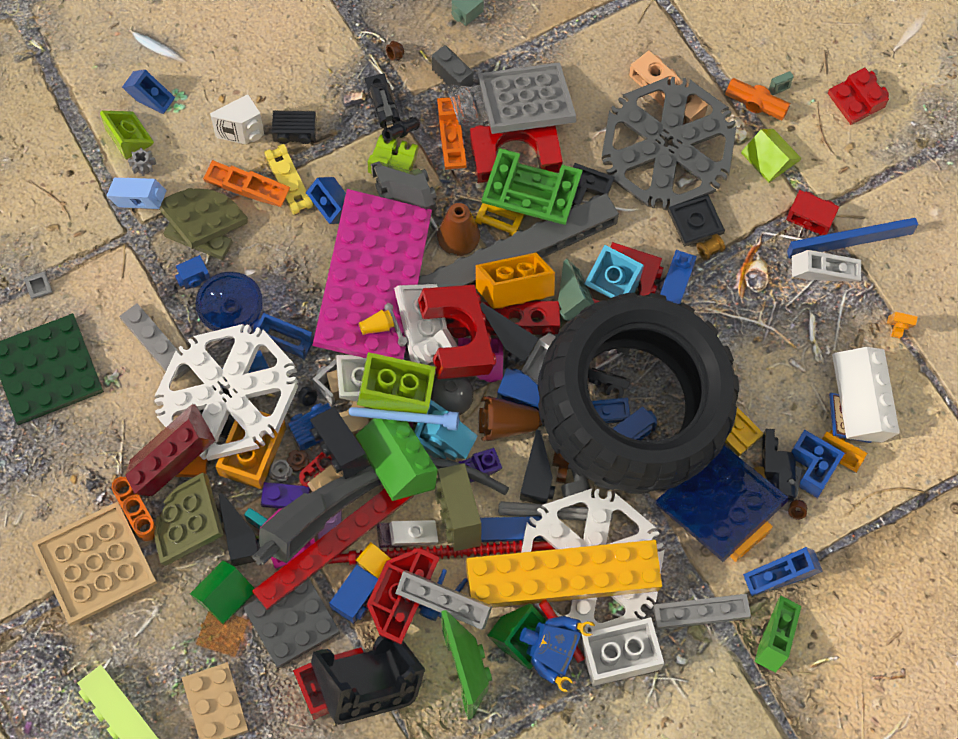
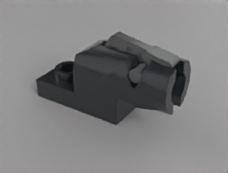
(382, 99)
(780, 466)

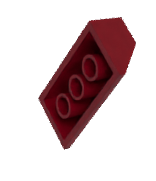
(169, 452)

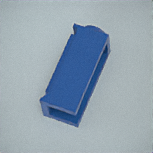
(305, 337)
(638, 424)

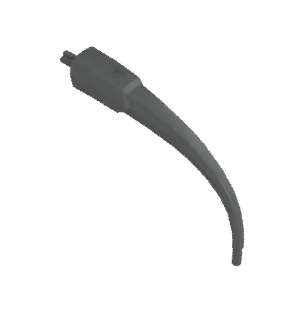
(307, 515)

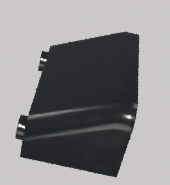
(368, 681)

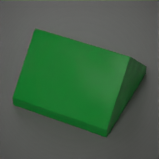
(223, 591)

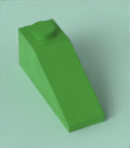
(778, 635)

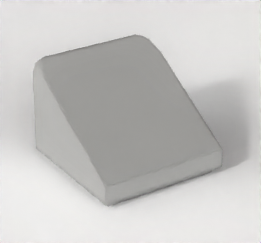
(38, 284)

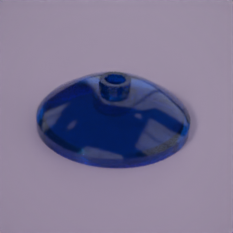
(227, 291)

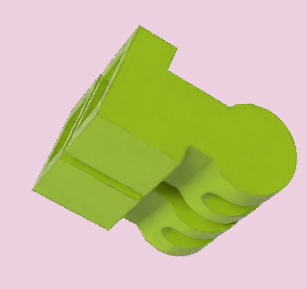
(385, 153)

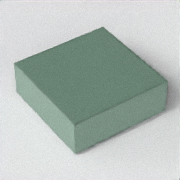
(781, 83)

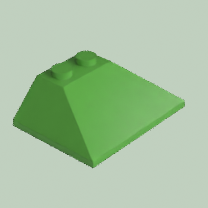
(531, 189)
(468, 662)

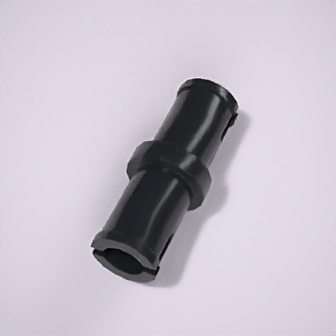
(400, 129)

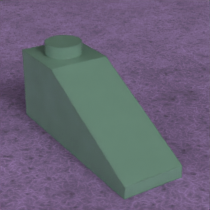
(573, 292)

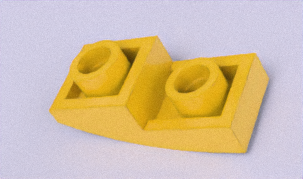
(373, 560)

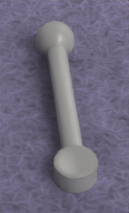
(402, 341)

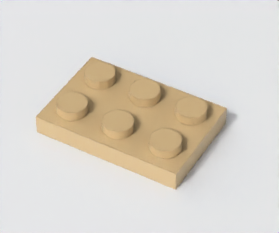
(215, 703)

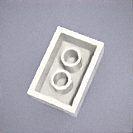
(622, 651)

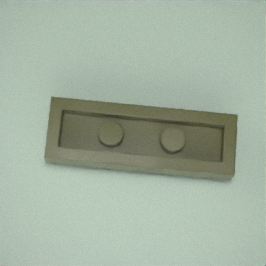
(217, 247)

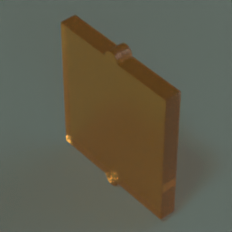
(222, 637)

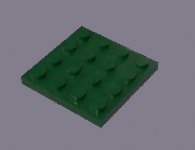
(47, 369)

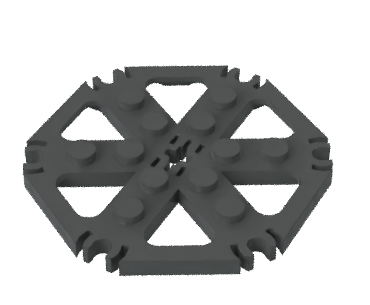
(668, 157)

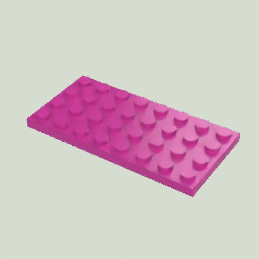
(374, 251)

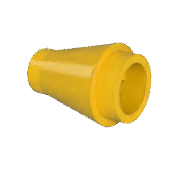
(379, 322)

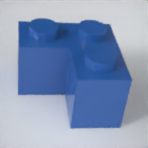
(819, 459)

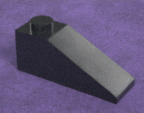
(512, 336)
(538, 477)
(240, 537)

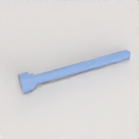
(448, 420)

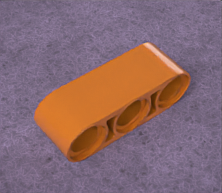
(137, 518)

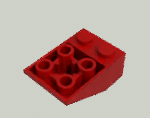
(310, 688)

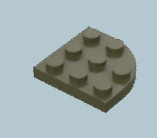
(202, 215)
(187, 520)

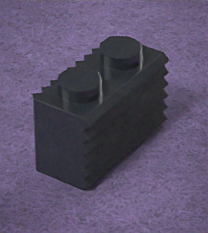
(294, 126)

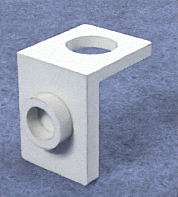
(321, 378)

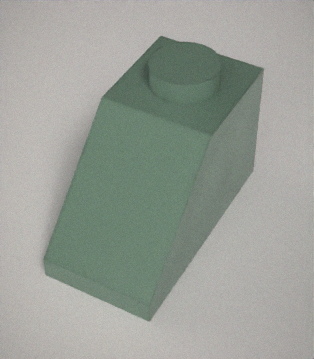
(466, 10)

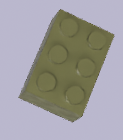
(458, 507)

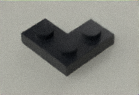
(593, 182)

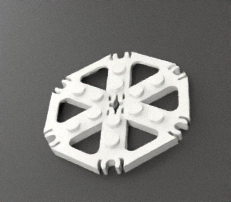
(238, 380)
(595, 533)

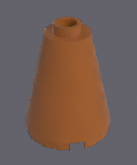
(458, 231)
(506, 419)

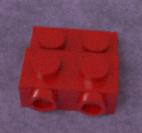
(859, 96)

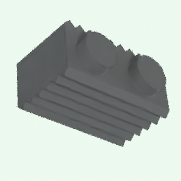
(451, 68)

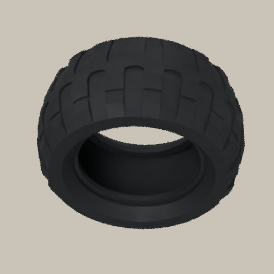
(679, 341)

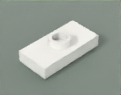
(413, 533)

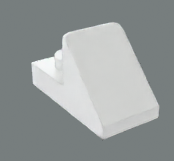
(426, 349)

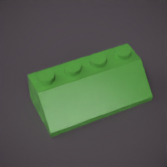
(397, 458)

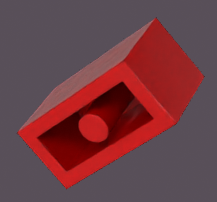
(812, 212)

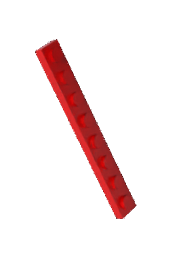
(327, 548)

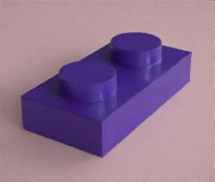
(280, 495)

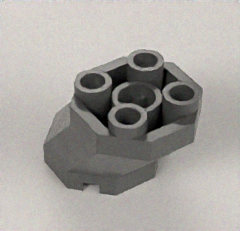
(404, 185)

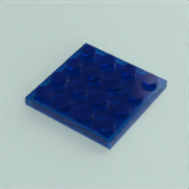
(723, 503)

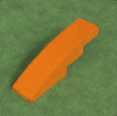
(246, 183)

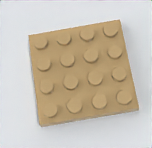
(94, 563)

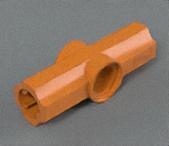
(757, 99)

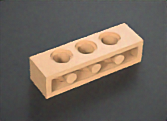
(649, 64)

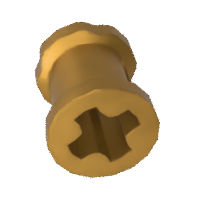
(710, 247)

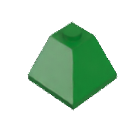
(508, 630)

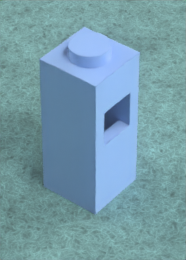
(136, 193)

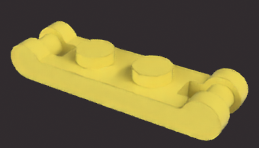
(287, 174)

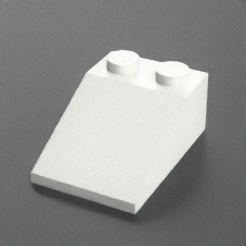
(349, 375)

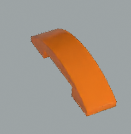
(451, 136)

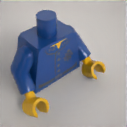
(553, 646)

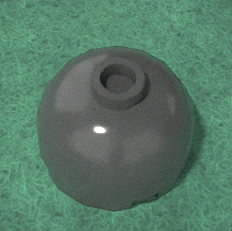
(453, 394)

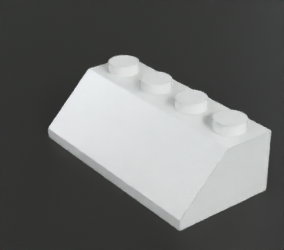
(865, 394)

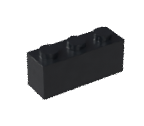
(338, 443)

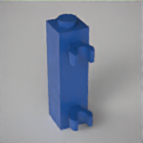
(678, 276)

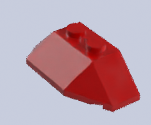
(390, 611)

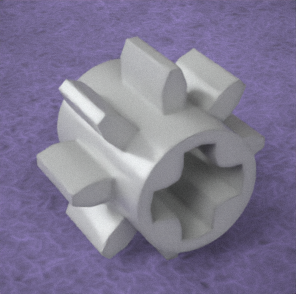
(142, 162)

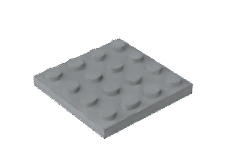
(526, 98)

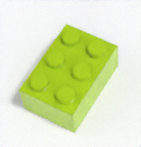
(396, 384)

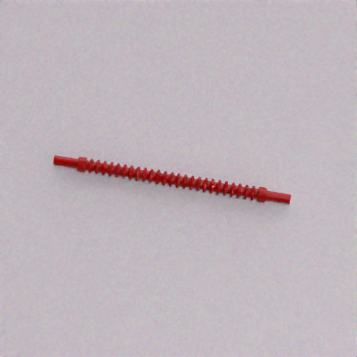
(448, 551)

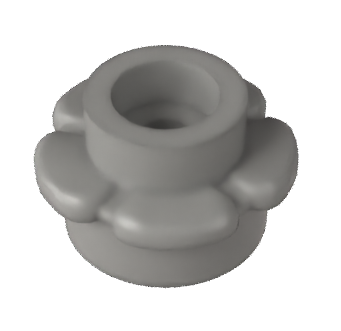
(276, 466)

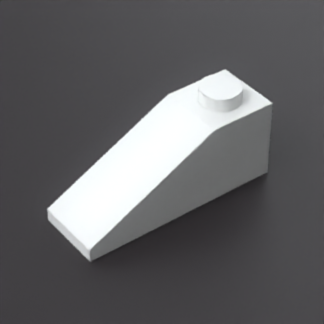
(825, 267)

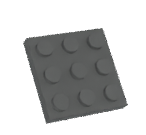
(292, 624)

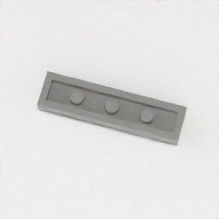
(152, 338)
(443, 598)
(701, 611)

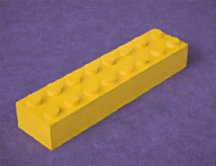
(565, 574)

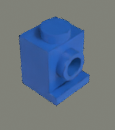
(192, 273)

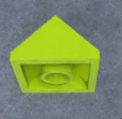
(126, 131)
(770, 154)

